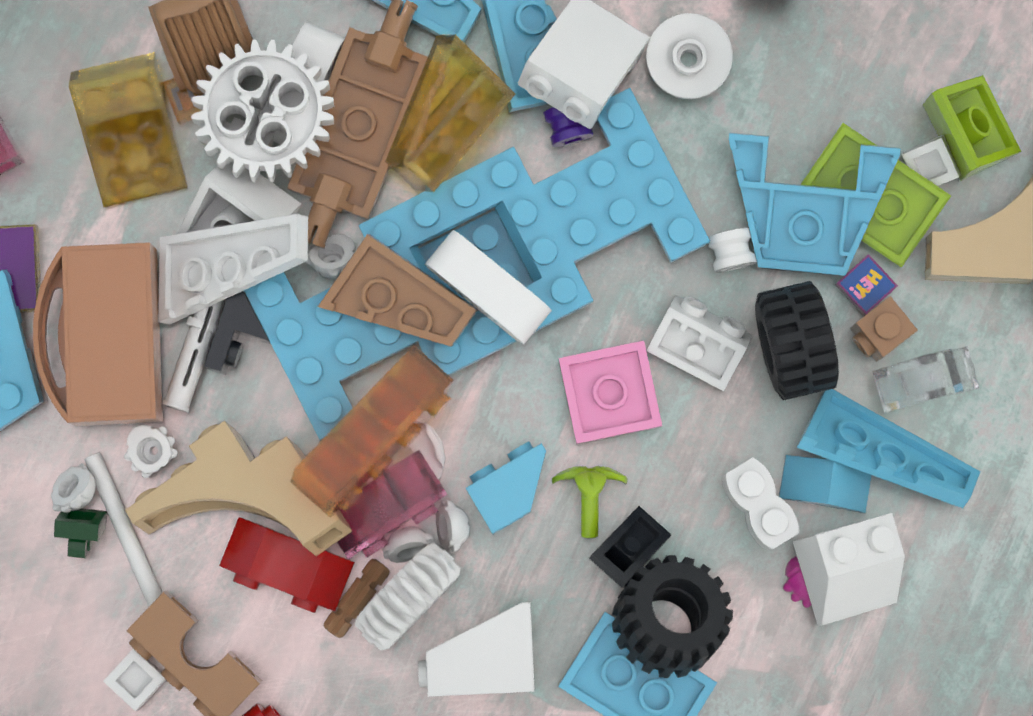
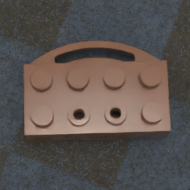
(103, 334)

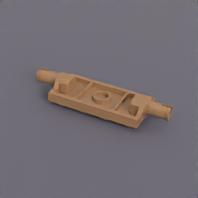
(370, 97)

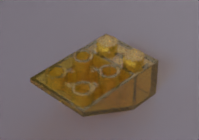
(128, 129)

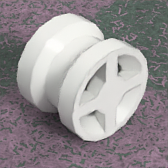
(731, 250)

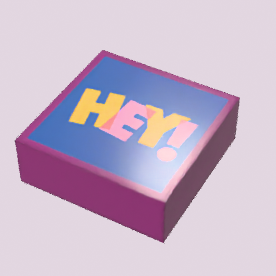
(866, 285)

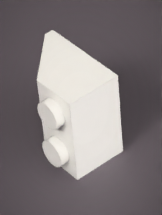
(234, 200)
(852, 568)

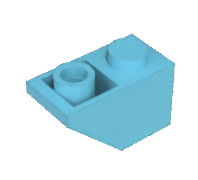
(510, 490)

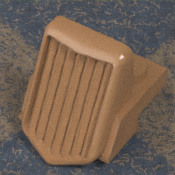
(196, 34)

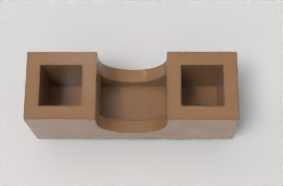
(162, 634)

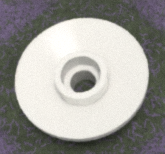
(692, 35)

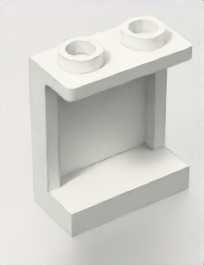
(582, 61)

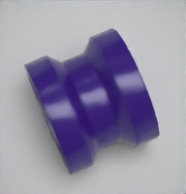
(565, 130)

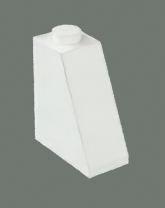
(484, 658)

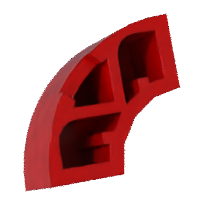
(283, 563)

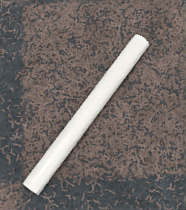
(123, 528)

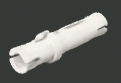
(180, 396)

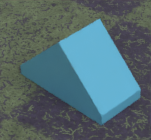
(824, 483)

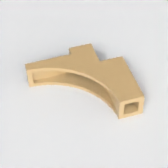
(989, 250)
(232, 479)

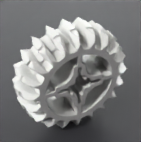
(407, 596)

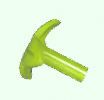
(590, 483)

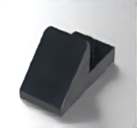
(236, 319)
(630, 546)

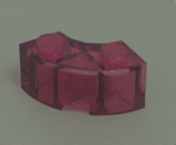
(399, 495)

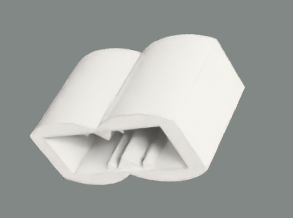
(766, 515)

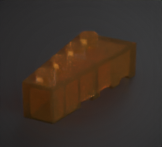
(373, 432)

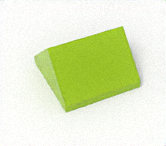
(971, 125)

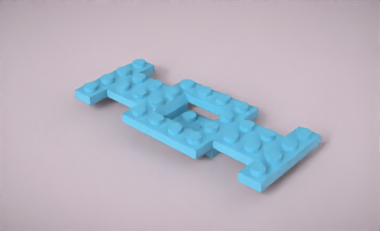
(530, 234)

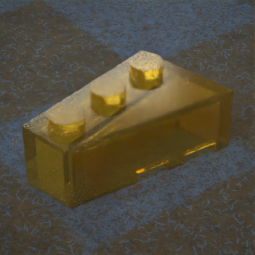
(446, 113)

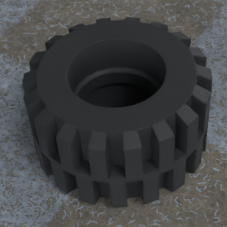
(797, 340)
(691, 591)

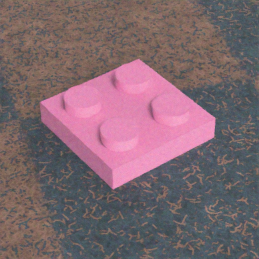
(610, 392)

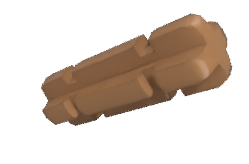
(356, 598)

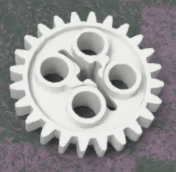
(299, 123)

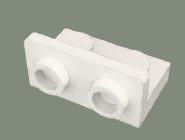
(700, 341)

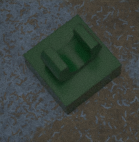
(80, 528)

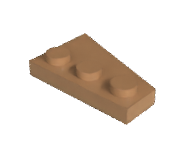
(398, 295)

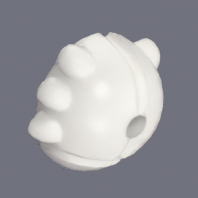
(332, 259)
(142, 441)
(73, 489)
(451, 526)
(406, 543)

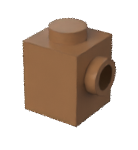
(882, 330)

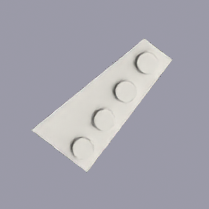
(225, 260)

